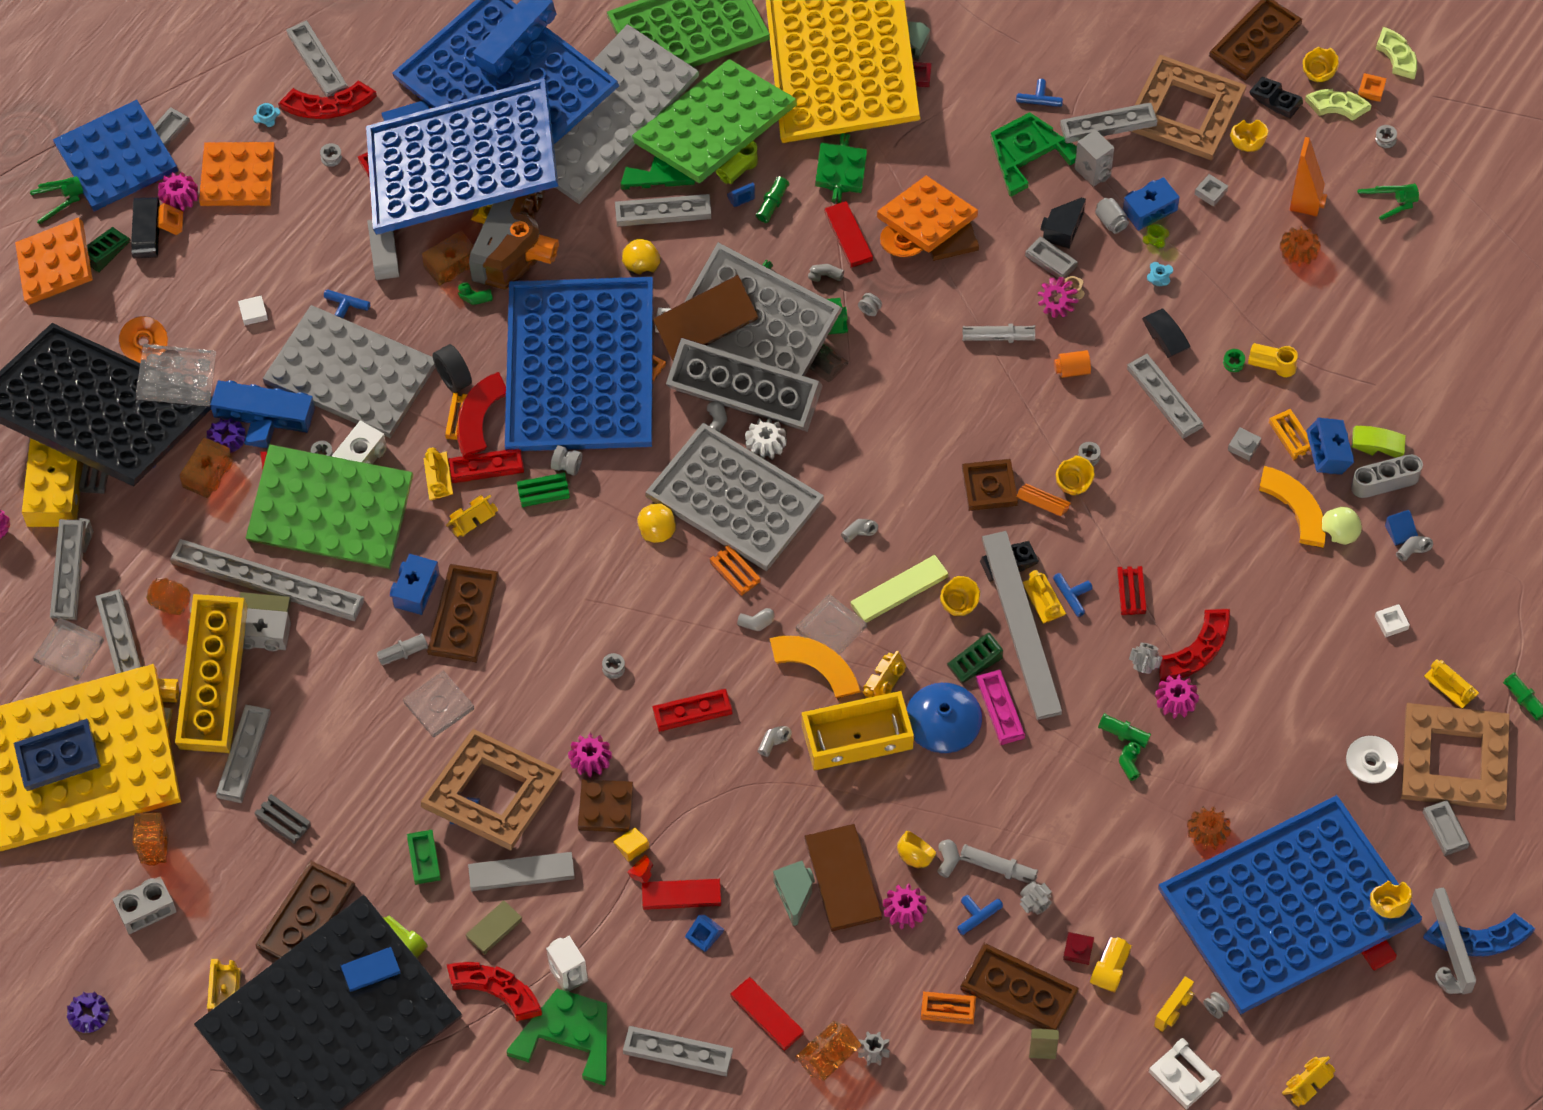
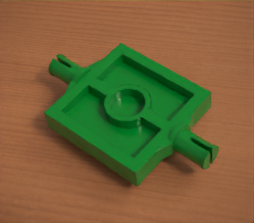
(840, 168)

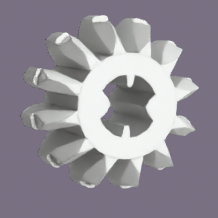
(766, 438)

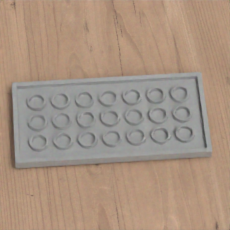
(648, 84)

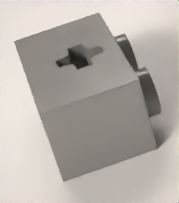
(1094, 158)
(266, 629)

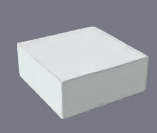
(252, 310)
(1392, 620)

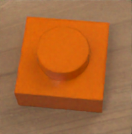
(1372, 87)
(170, 219)

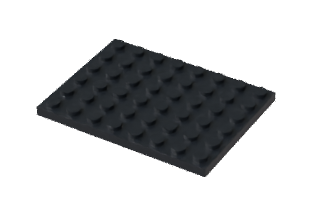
(87, 407)
(309, 1041)

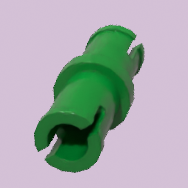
(772, 199)
(1524, 696)
(1124, 730)

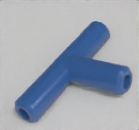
(1039, 98)
(345, 301)
(1071, 593)
(977, 914)

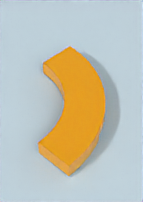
(1300, 501)
(818, 656)

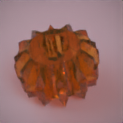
(1300, 246)
(168, 596)
(1207, 836)

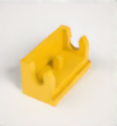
(223, 982)

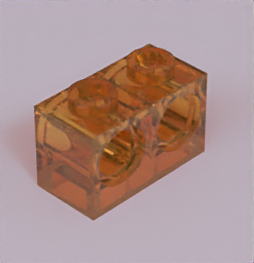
(150, 838)
(828, 1050)

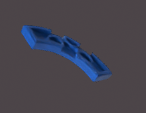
(1487, 941)

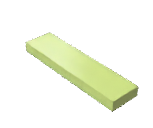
(899, 589)

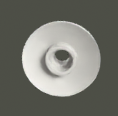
(1375, 750)

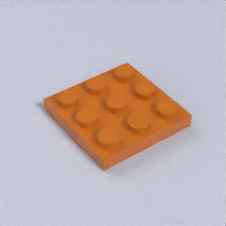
(237, 174)
(927, 213)
(53, 261)

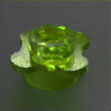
(1156, 230)

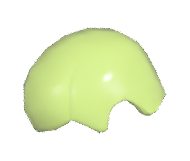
(1342, 525)

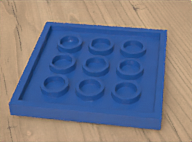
(115, 155)

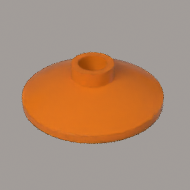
(897, 244)
(137, 329)

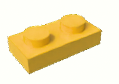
(1169, 1013)

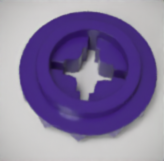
(236, 431)
(87, 1023)

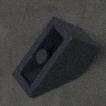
(1063, 223)

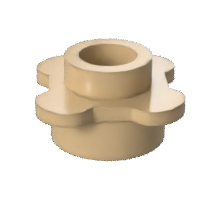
(1077, 284)

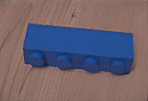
(513, 35)
(256, 403)

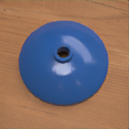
(944, 730)

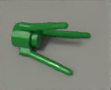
(69, 187)
(1404, 194)

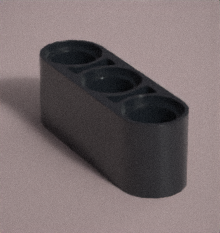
(144, 228)

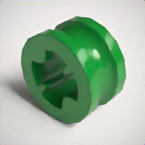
(1234, 367)

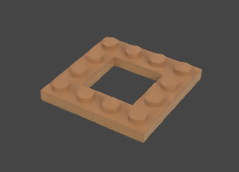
(1224, 92)
(1494, 734)
(502, 829)

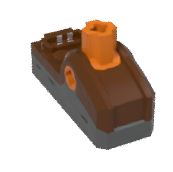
(510, 242)

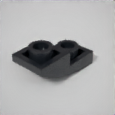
(1274, 97)
(1167, 331)
(1023, 554)

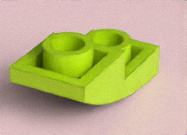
(1374, 439)

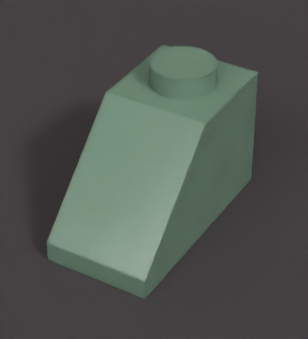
(794, 888)

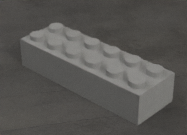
(744, 384)

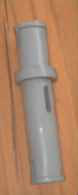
(998, 333)
(1010, 869)

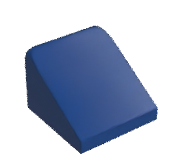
(742, 195)
(260, 433)
(1401, 527)
(704, 932)

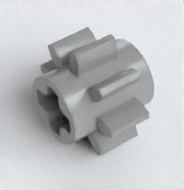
(1145, 658)
(1035, 898)
(874, 1056)

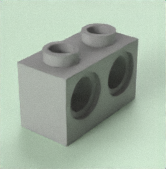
(147, 910)

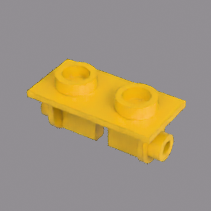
(437, 474)
(479, 509)
(1043, 597)
(891, 669)
(1451, 684)
(1300, 1085)

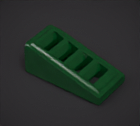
(100, 262)
(970, 652)

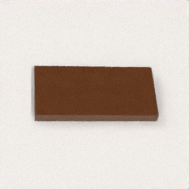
(1255, 38)
(707, 316)
(463, 613)
(843, 877)
(308, 906)
(1019, 988)

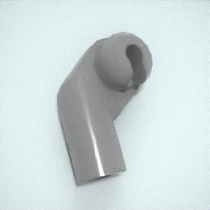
(827, 270)
(719, 415)
(860, 527)
(1414, 544)
(758, 621)
(774, 737)
(950, 856)
(1447, 981)

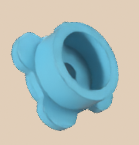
(266, 109)
(1157, 279)

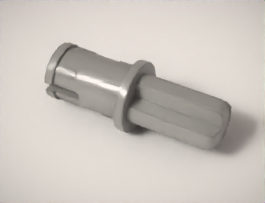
(402, 649)

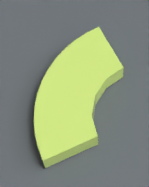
(1399, 52)
(1338, 102)

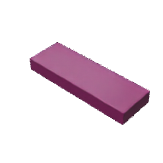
(1000, 707)

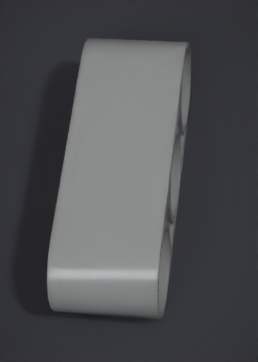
(383, 254)
(1380, 484)

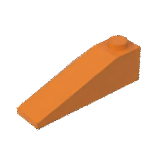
(1309, 183)

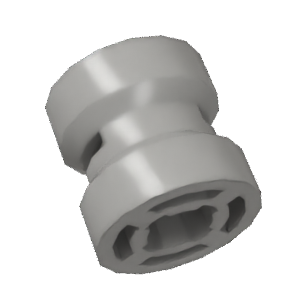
(566, 460)

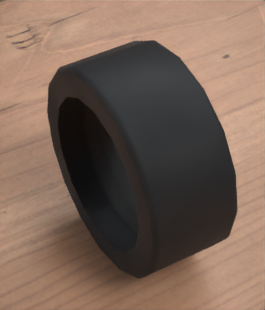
(452, 368)

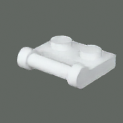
(1178, 1079)

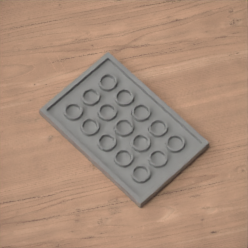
(790, 319)
(350, 370)
(735, 496)

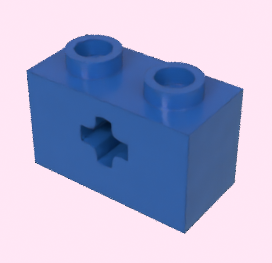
(1150, 203)
(1330, 446)
(414, 584)

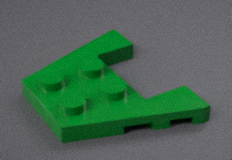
(1024, 142)
(659, 174)
(572, 1023)

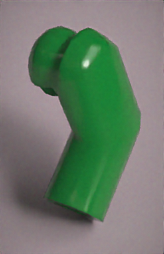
(472, 297)
(1127, 760)

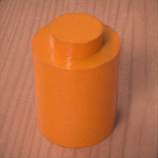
(1073, 364)

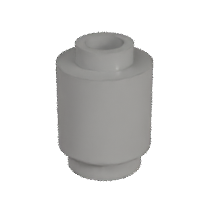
(1111, 215)

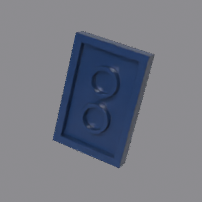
(57, 754)

